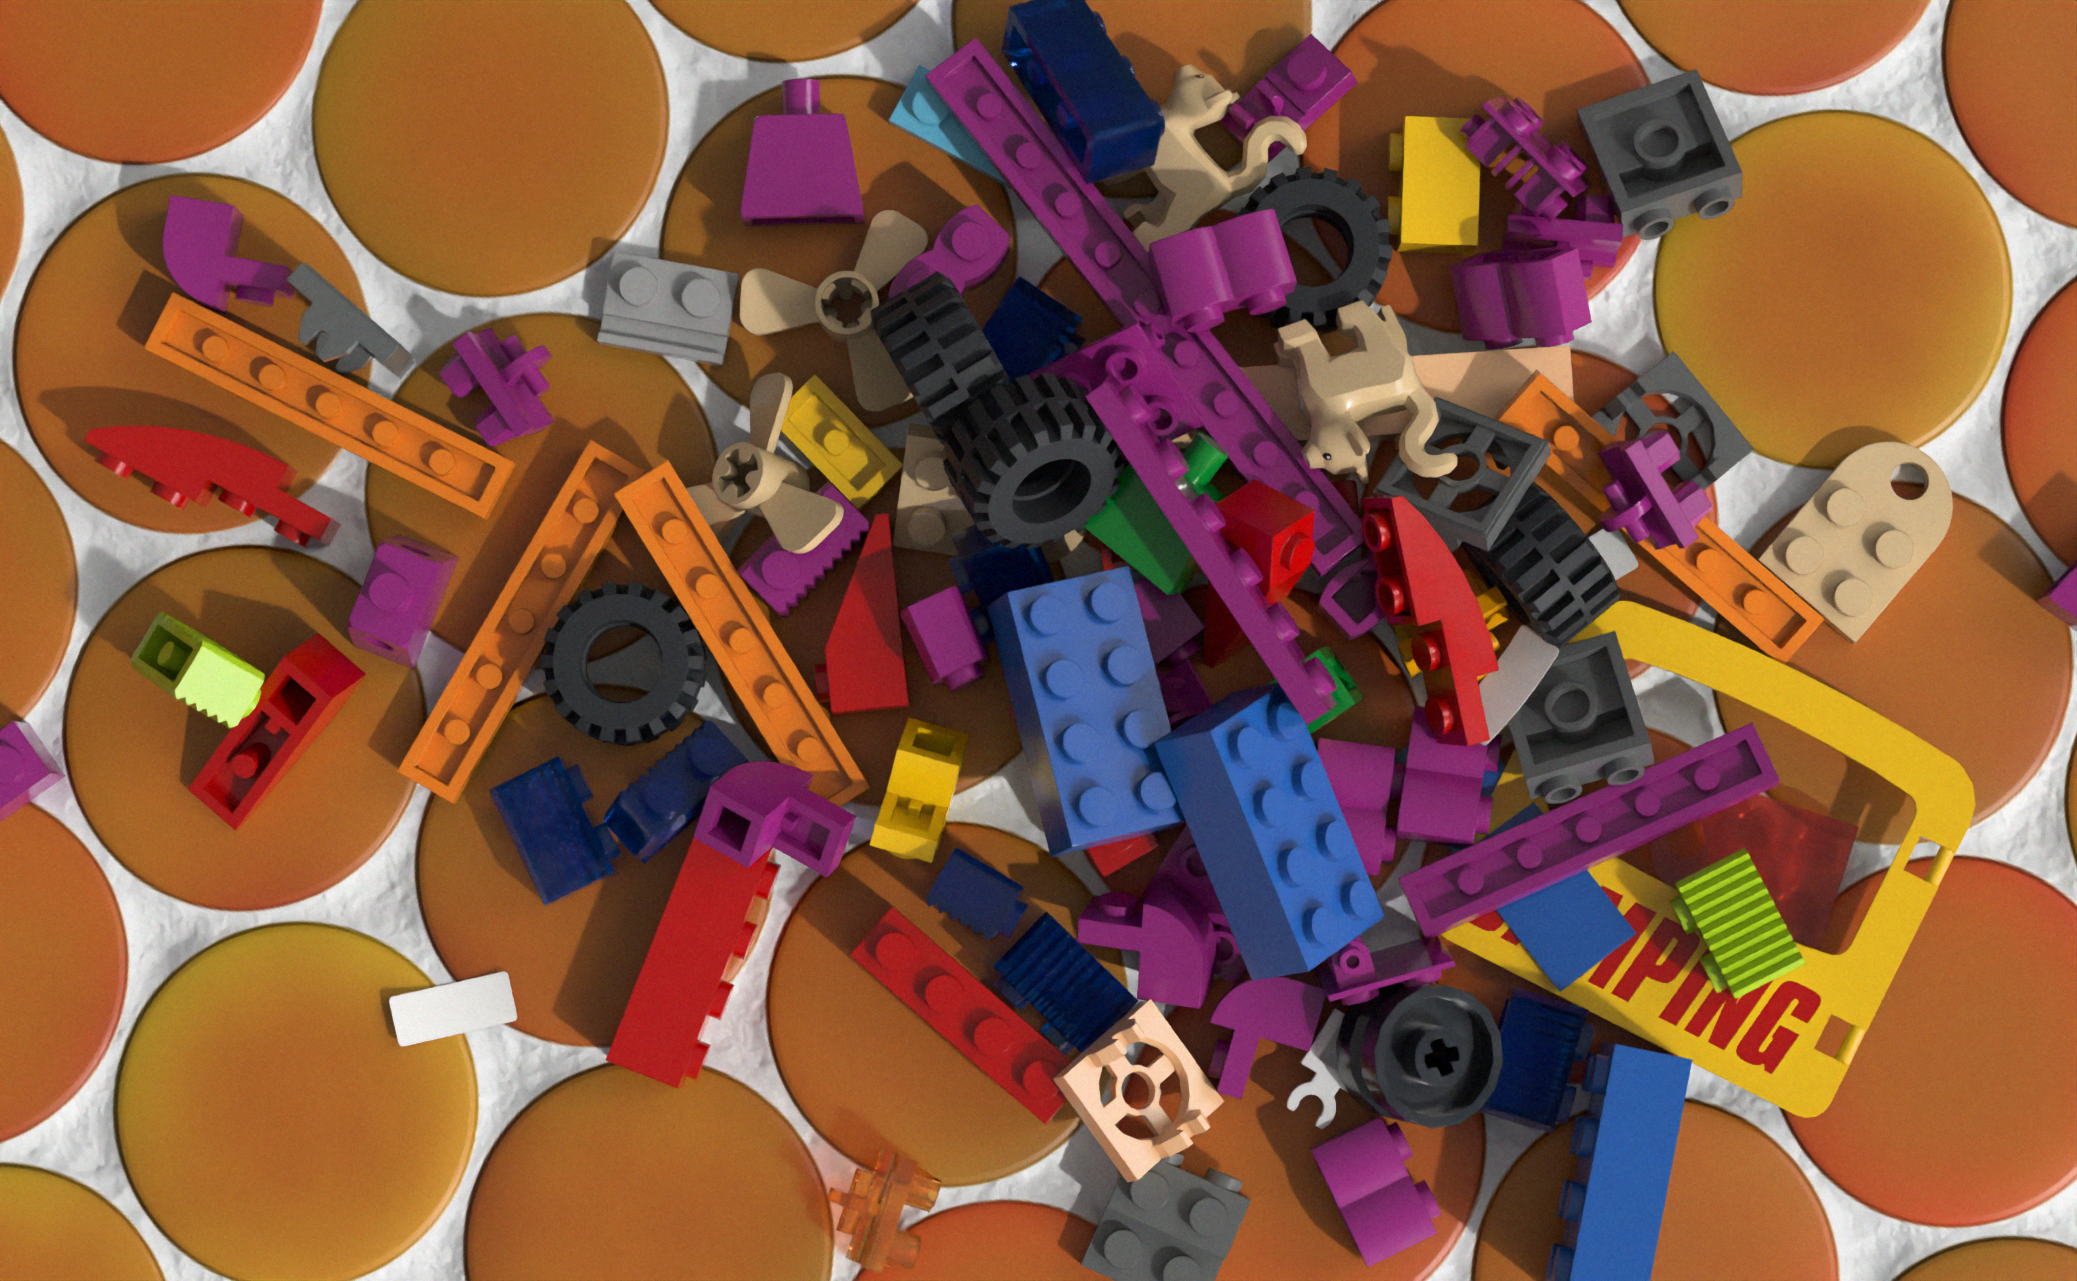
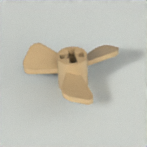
(780, 303)
(766, 484)

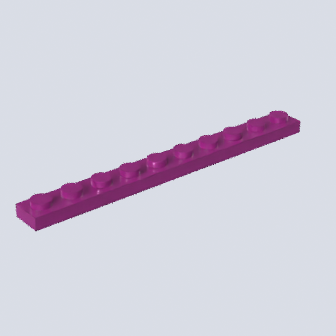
(1124, 282)

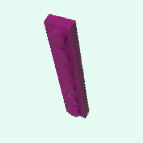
(1199, 526)
(1588, 831)

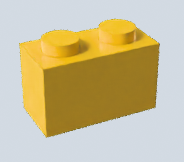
(1436, 187)

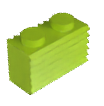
(198, 671)
(1737, 925)

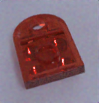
(1792, 849)

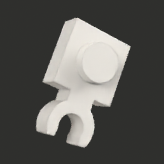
(1323, 1062)

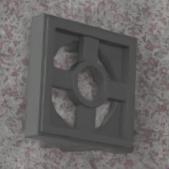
(344, 328)
(1674, 378)
(1479, 435)

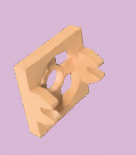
(1081, 1088)

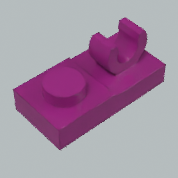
(1295, 88)

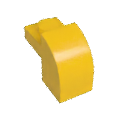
(920, 790)

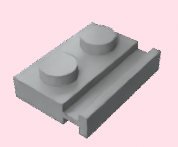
(668, 308)

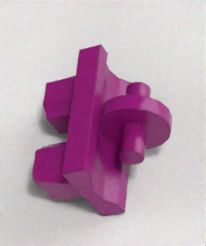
(1590, 231)
(508, 378)
(1643, 499)

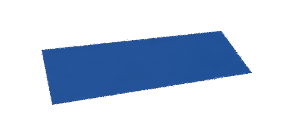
(1564, 924)

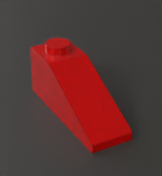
(1281, 543)
(866, 643)
(290, 715)

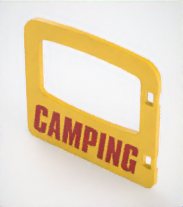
(1656, 977)

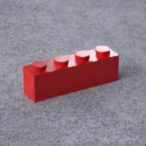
(688, 964)
(965, 1012)

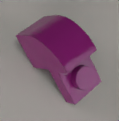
(202, 258)
(771, 807)
(1170, 934)
(1262, 1008)

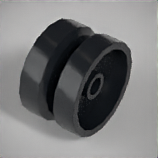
(1420, 1054)

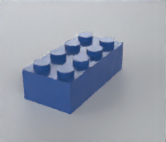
(1087, 709)
(1269, 831)
(1621, 1166)

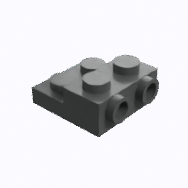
(1662, 155)
(1581, 723)
(1167, 1225)

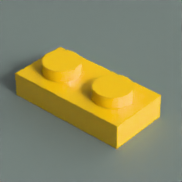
(838, 443)

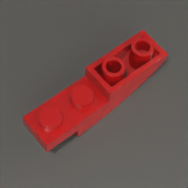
(196, 463)
(1428, 590)

